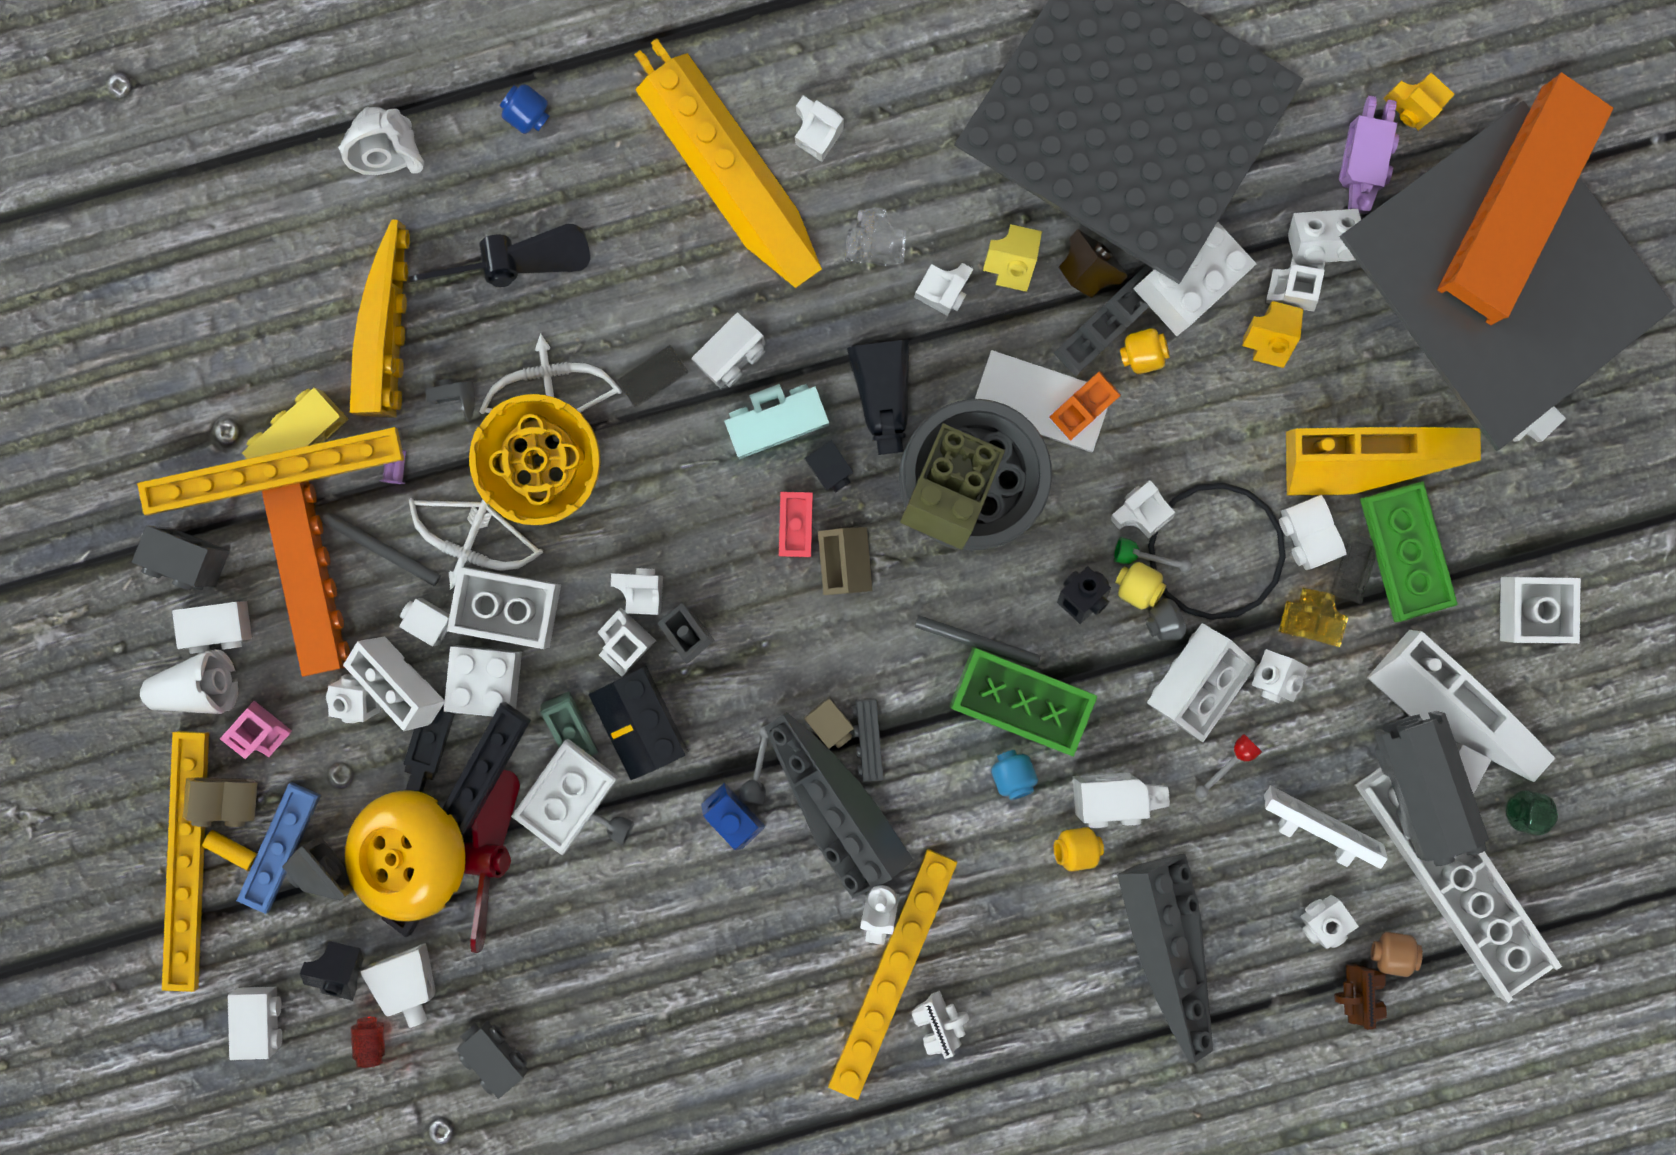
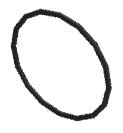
(1259, 601)

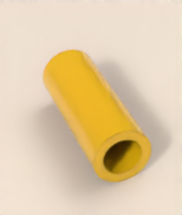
(229, 850)

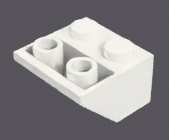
(730, 351)

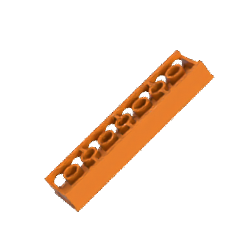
(1526, 198)

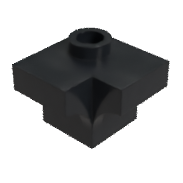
(334, 971)

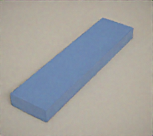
(277, 847)

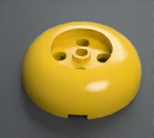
(497, 463)
(433, 852)

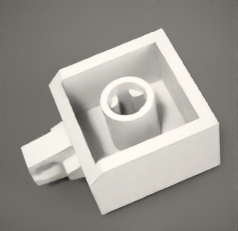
(1116, 798)

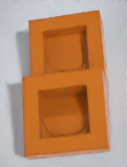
(1085, 405)

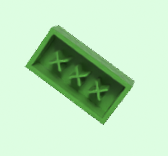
(1023, 701)

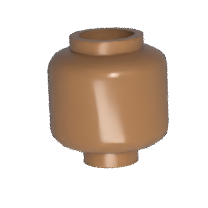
(1397, 954)

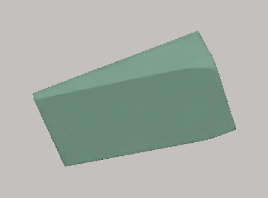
(567, 722)

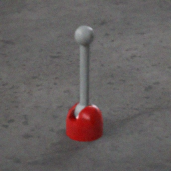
(1244, 750)

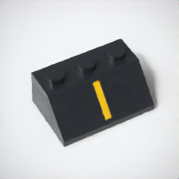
(638, 723)

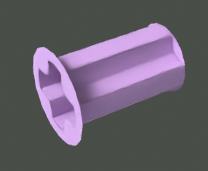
(394, 472)

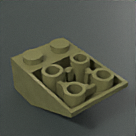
(952, 486)

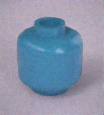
(1014, 775)

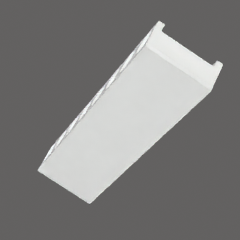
(1472, 902)

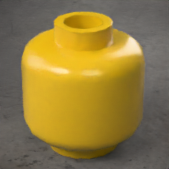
(1145, 351)
(1078, 849)

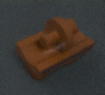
(1360, 996)

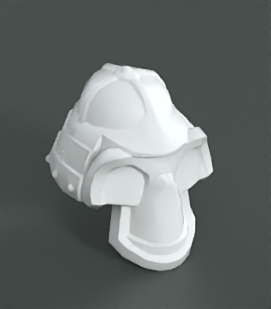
(380, 143)

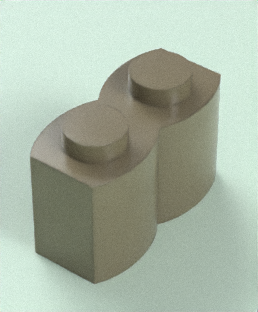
(219, 800)

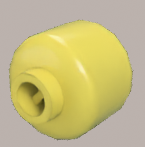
(1140, 585)

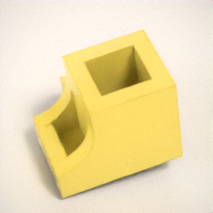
(1014, 257)

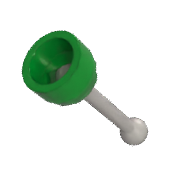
(1128, 552)

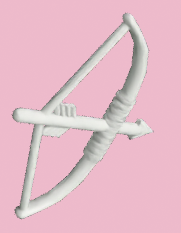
(547, 371)
(477, 519)

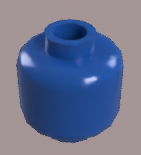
(524, 108)

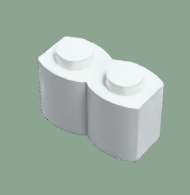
(1312, 533)

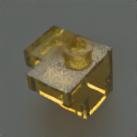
(1314, 618)

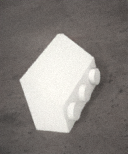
(1202, 682)

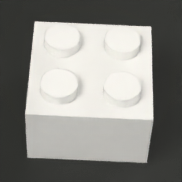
(1540, 610)
(481, 679)

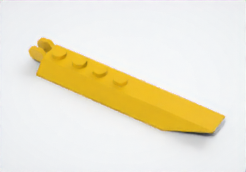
(727, 165)

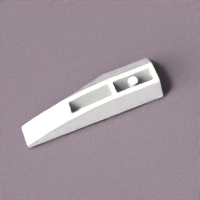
(1427, 680)

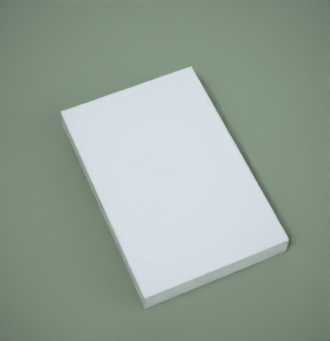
(565, 796)

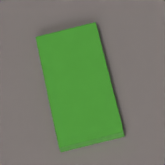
(1409, 551)

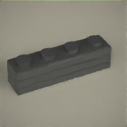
(869, 738)

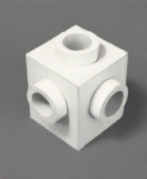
(1279, 677)
(350, 701)
(1328, 922)

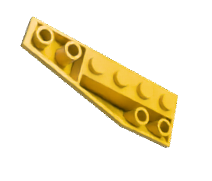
(379, 330)
(1372, 457)

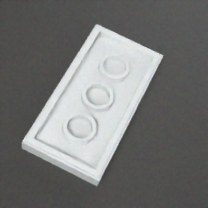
(1036, 395)

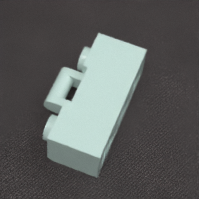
(764, 429)

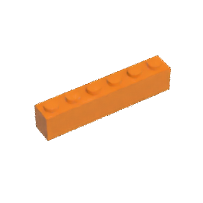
(305, 578)

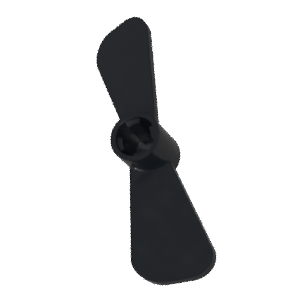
(552, 251)

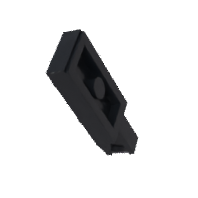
(427, 750)

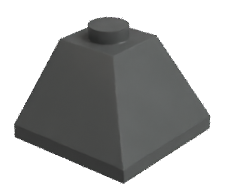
(318, 871)

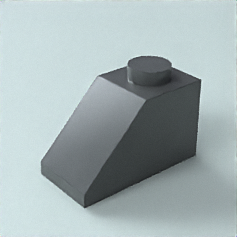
(685, 633)

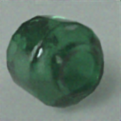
(1531, 812)

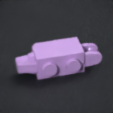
(1368, 155)

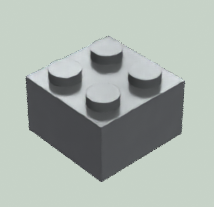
(180, 557)

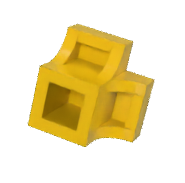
(1420, 102)
(1274, 334)

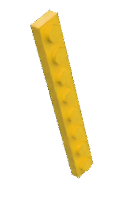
(270, 471)
(184, 868)
(892, 974)

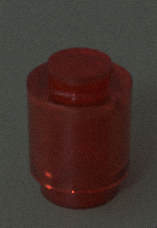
(368, 1042)

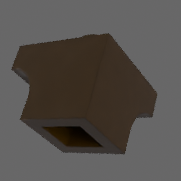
(1090, 265)

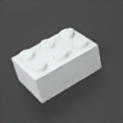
(1210, 276)
(503, 607)

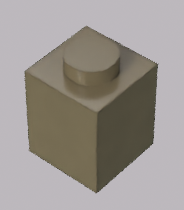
(830, 723)

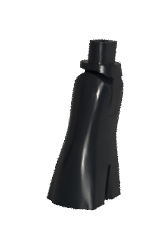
(882, 384)

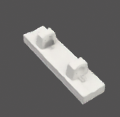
(1347, 839)

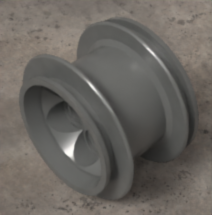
(1024, 457)

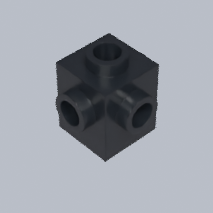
(1084, 594)

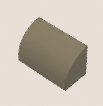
(845, 560)

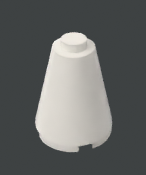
(193, 685)

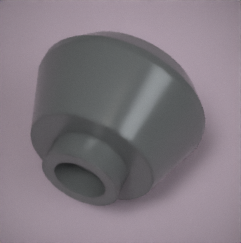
(1166, 621)

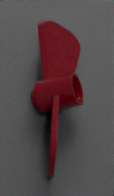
(486, 853)

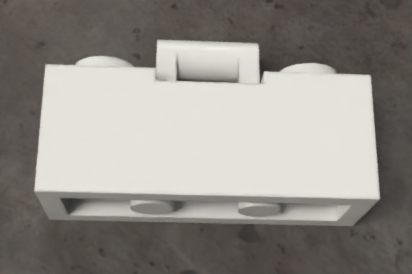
(393, 683)

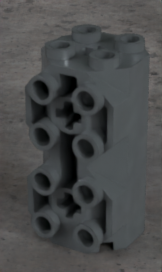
(1431, 788)

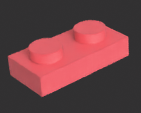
(795, 524)

